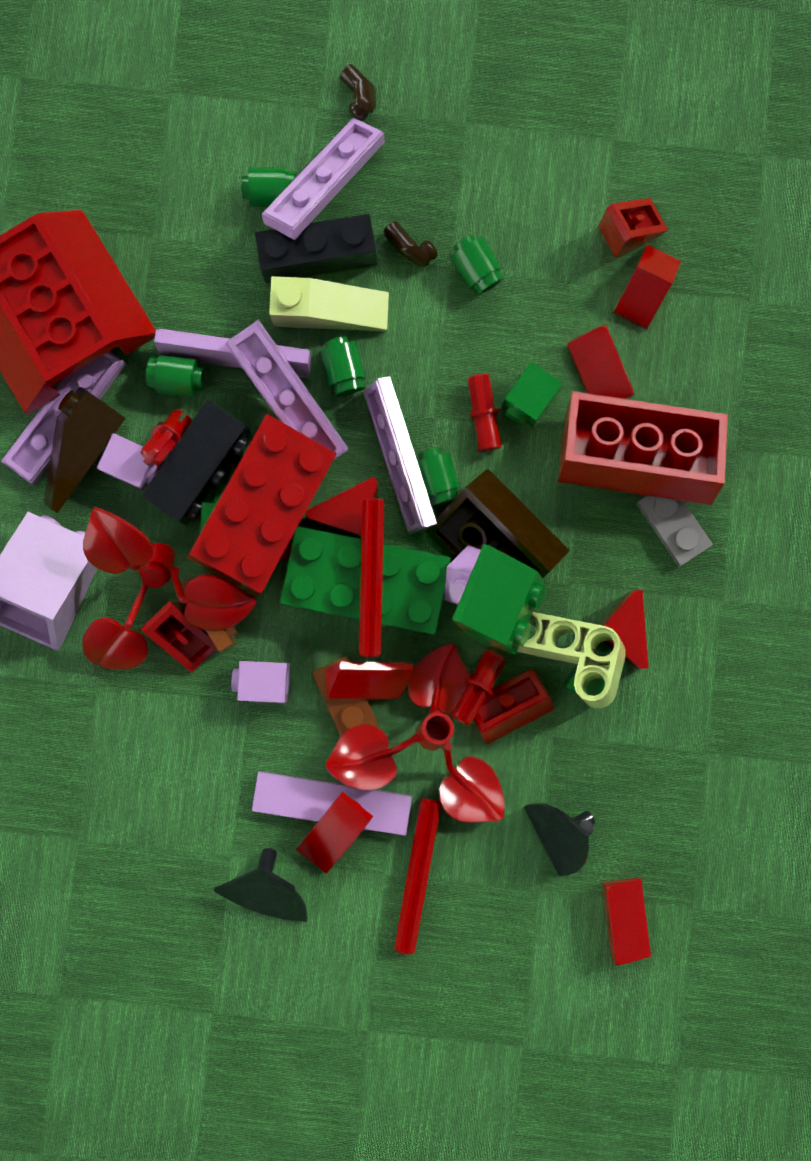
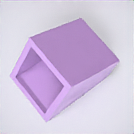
(43, 580)

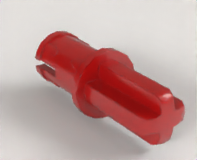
(484, 412)
(165, 437)
(478, 687)

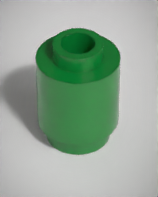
(265, 184)
(477, 264)
(343, 366)
(175, 375)
(438, 475)

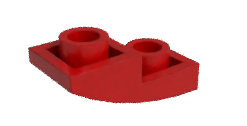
(334, 832)

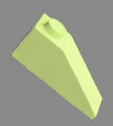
(326, 305)

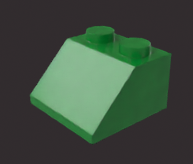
(499, 600)

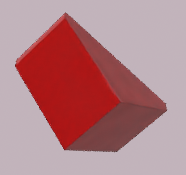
(631, 225)
(647, 287)
(345, 509)
(629, 623)
(179, 637)

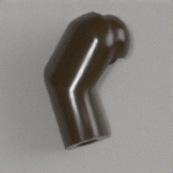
(363, 92)
(407, 247)

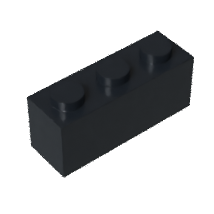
(319, 248)
(197, 463)

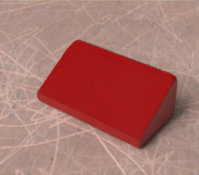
(600, 364)
(367, 680)
(512, 706)
(626, 920)

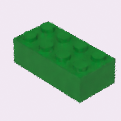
(327, 579)

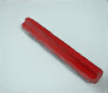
(371, 577)
(417, 876)

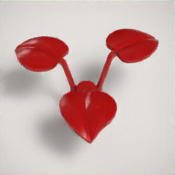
(116, 545)
(364, 756)

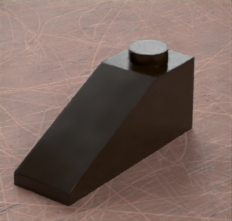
(78, 440)

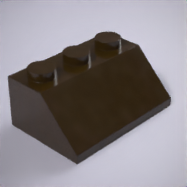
(494, 516)

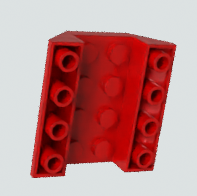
(61, 304)

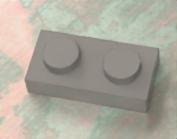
(675, 527)

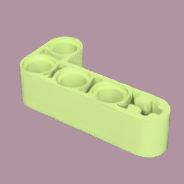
(581, 652)

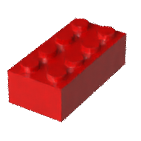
(643, 448)
(262, 505)

